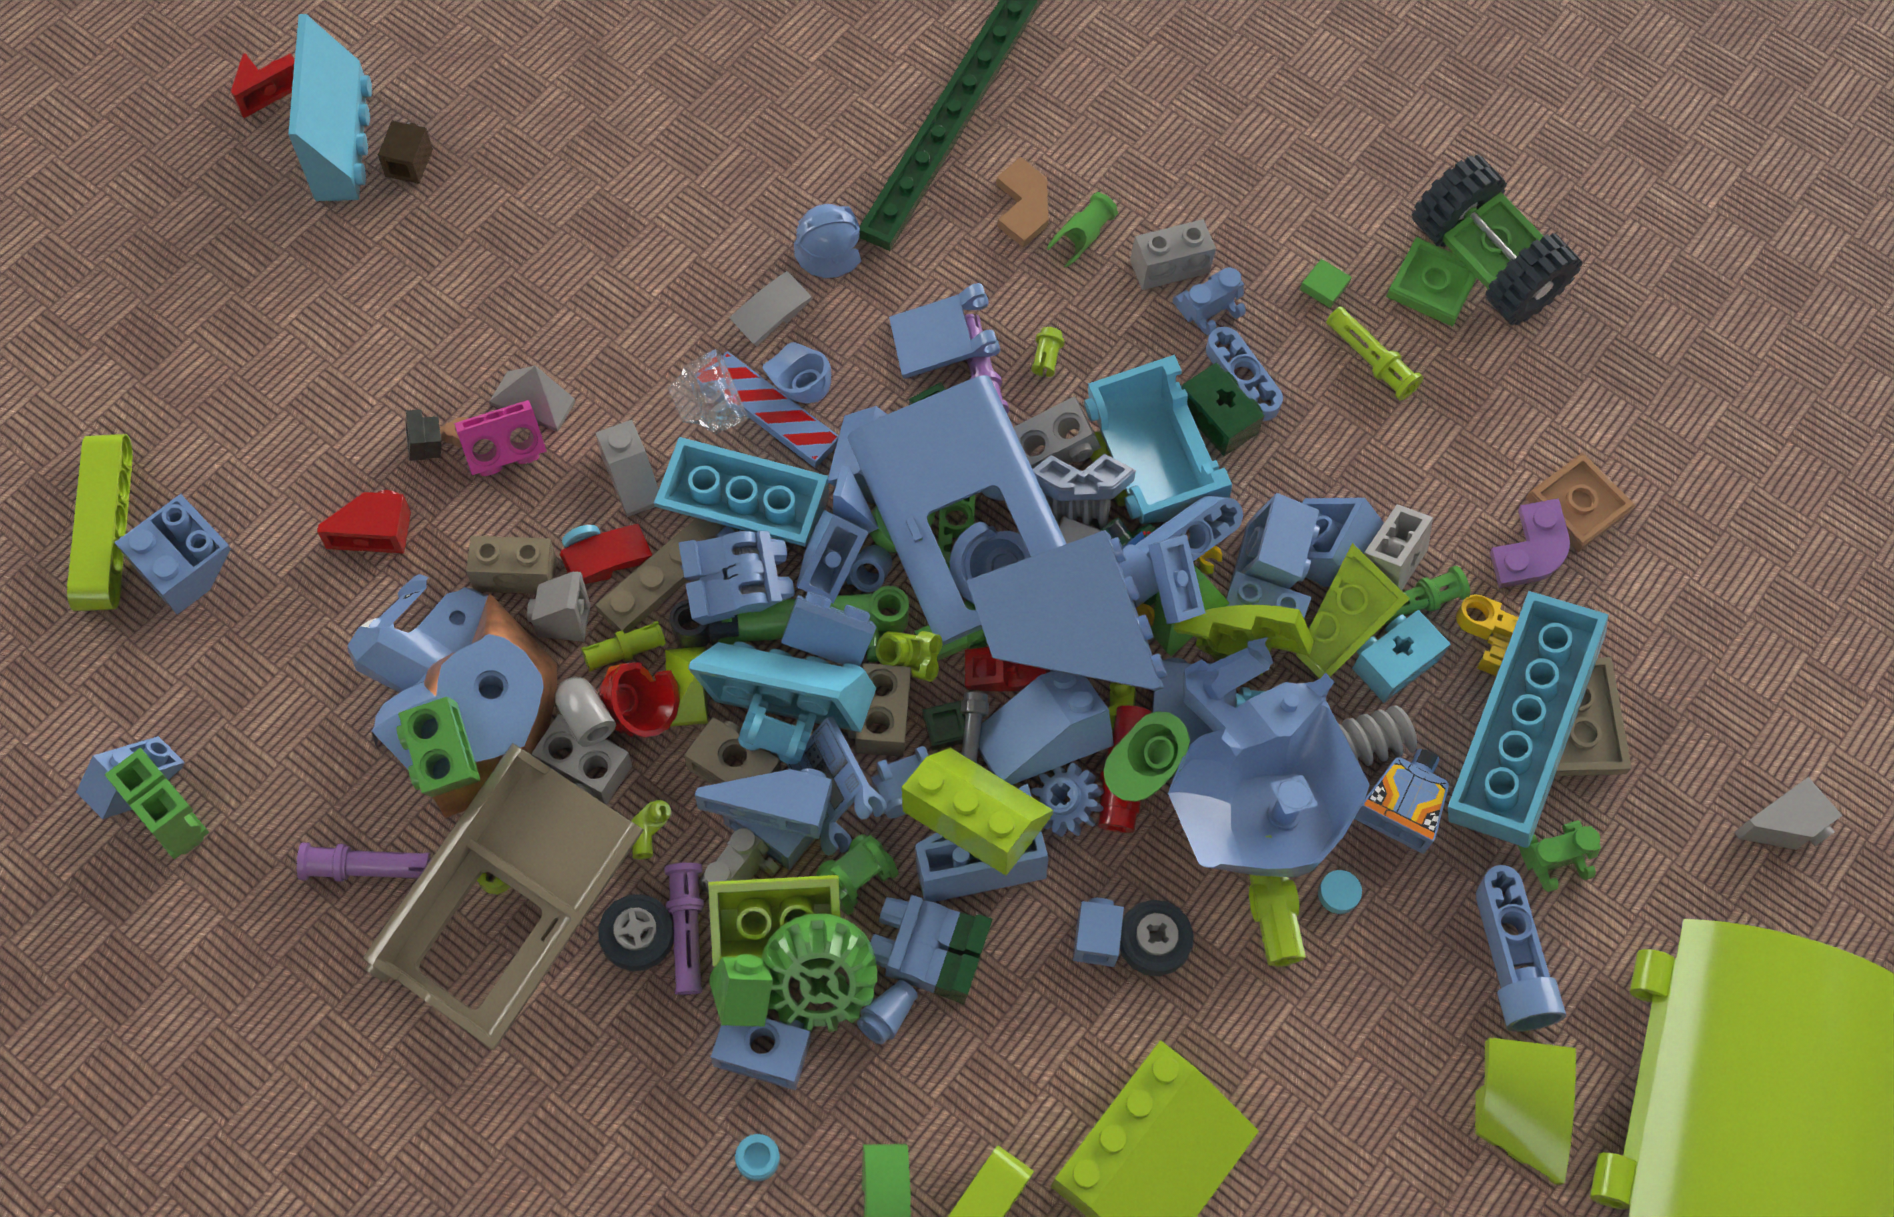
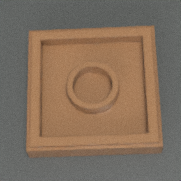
(1587, 500)

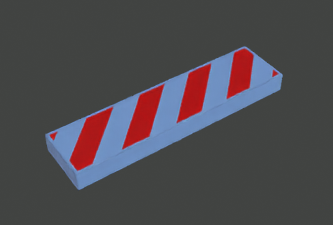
(781, 415)

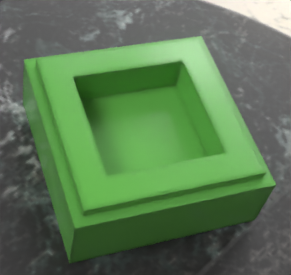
(1325, 283)

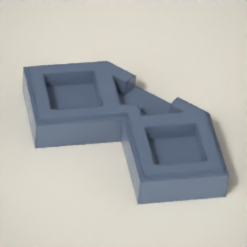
(1099, 481)

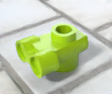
(911, 651)

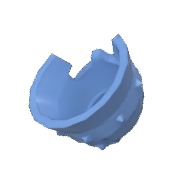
(827, 241)

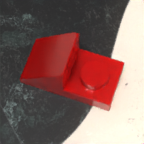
(259, 88)

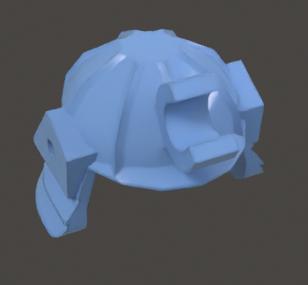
(982, 551)

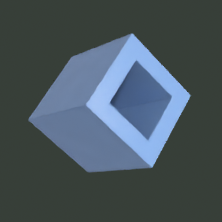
(1098, 932)

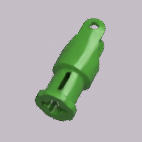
(1086, 225)

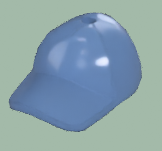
(800, 373)

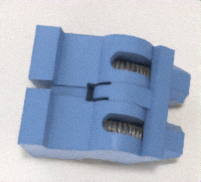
(751, 570)

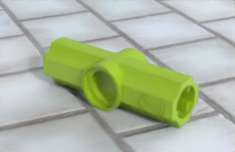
(1276, 908)

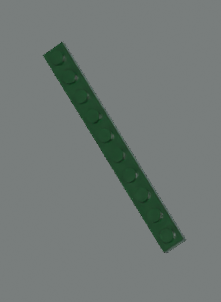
(946, 122)

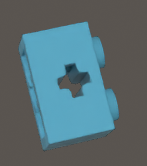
(1420, 649)

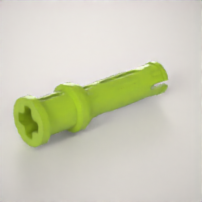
(1384, 367)

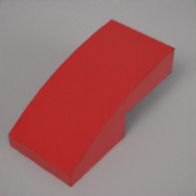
(606, 553)
(991, 674)

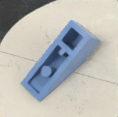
(779, 800)

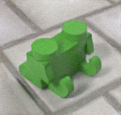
(1561, 851)
(857, 867)

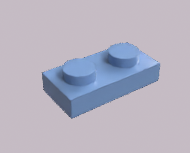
(1176, 579)

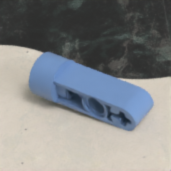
(1203, 536)
(1527, 994)

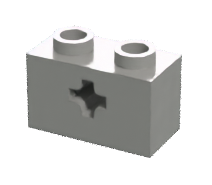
(1401, 544)

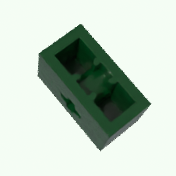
(1222, 409)

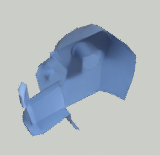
(1264, 771)

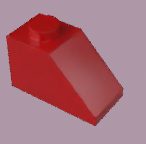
(369, 524)

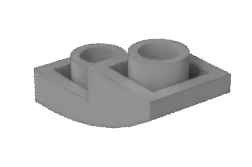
(770, 307)

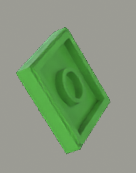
(1432, 282)

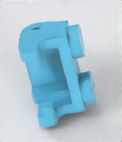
(775, 735)

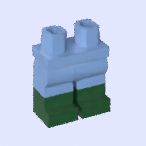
(933, 947)

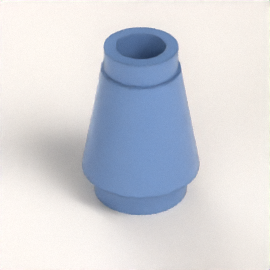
(887, 1012)

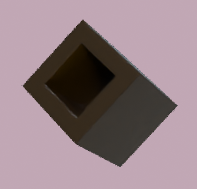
(405, 152)

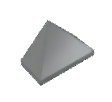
(547, 398)

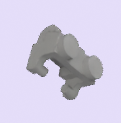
(739, 860)

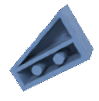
(952, 872)

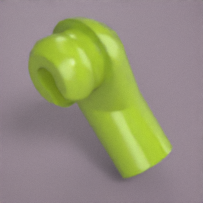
(651, 819)

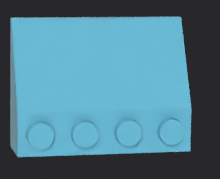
(328, 114)

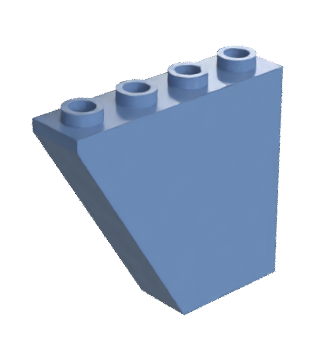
(1070, 614)

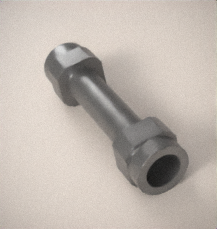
(974, 707)

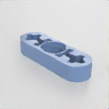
(1243, 357)

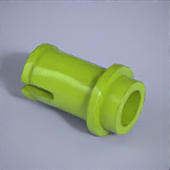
(1047, 351)

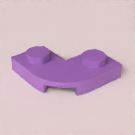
(1542, 552)

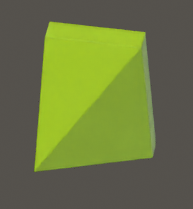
(693, 697)

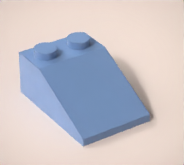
(1045, 727)

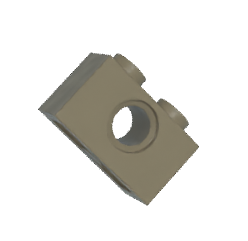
(510, 563)
(717, 744)

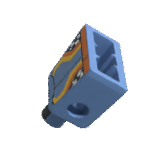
(1407, 801)

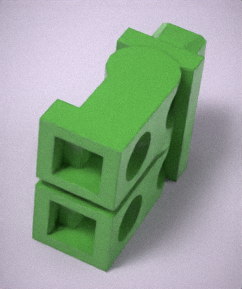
(157, 803)

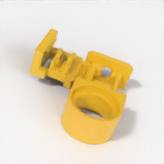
(1497, 622)

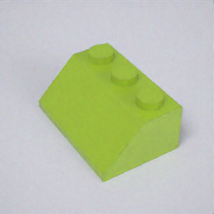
(974, 808)
(751, 911)

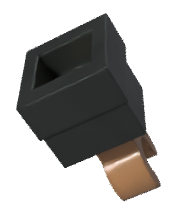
(426, 435)

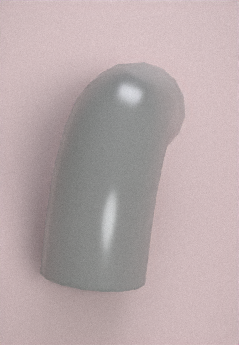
(583, 711)

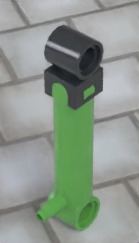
(772, 621)

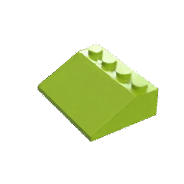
(1157, 1145)

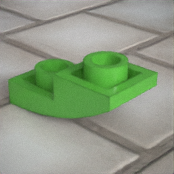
(886, 1180)

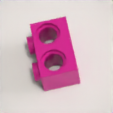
(498, 428)

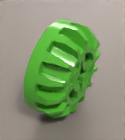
(815, 948)

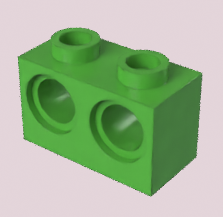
(448, 742)

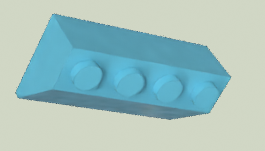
(743, 491)
(789, 683)

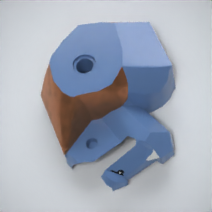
(473, 656)

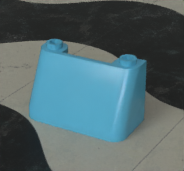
(1153, 432)

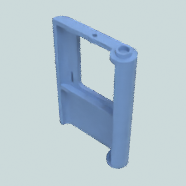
(937, 457)

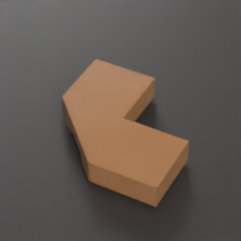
(1029, 189)

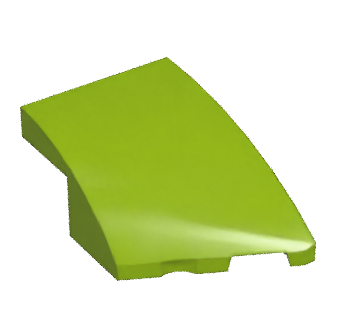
(1229, 629)
(1528, 1103)

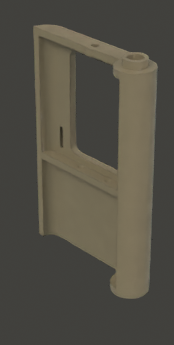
(538, 839)

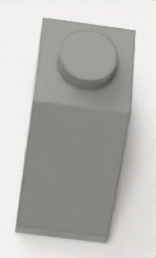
(628, 467)
(560, 608)
(1793, 819)

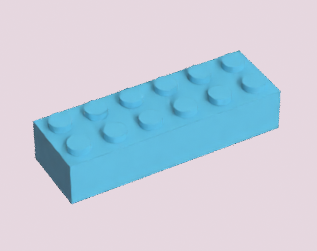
(1528, 719)

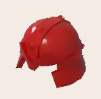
(638, 701)

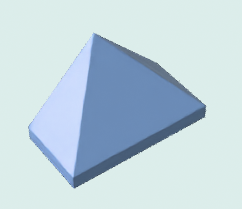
(850, 502)

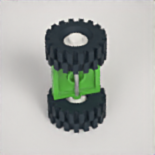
(1495, 240)

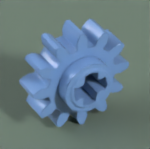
(1080, 790)

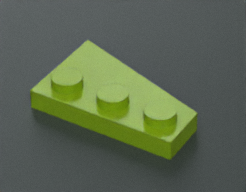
(1351, 612)

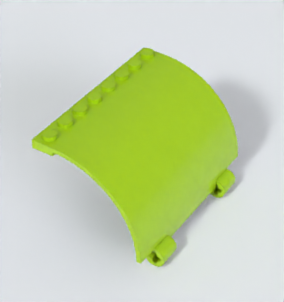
(1758, 1081)

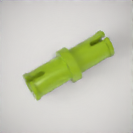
(623, 646)

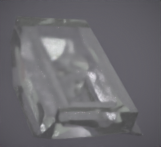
(708, 394)

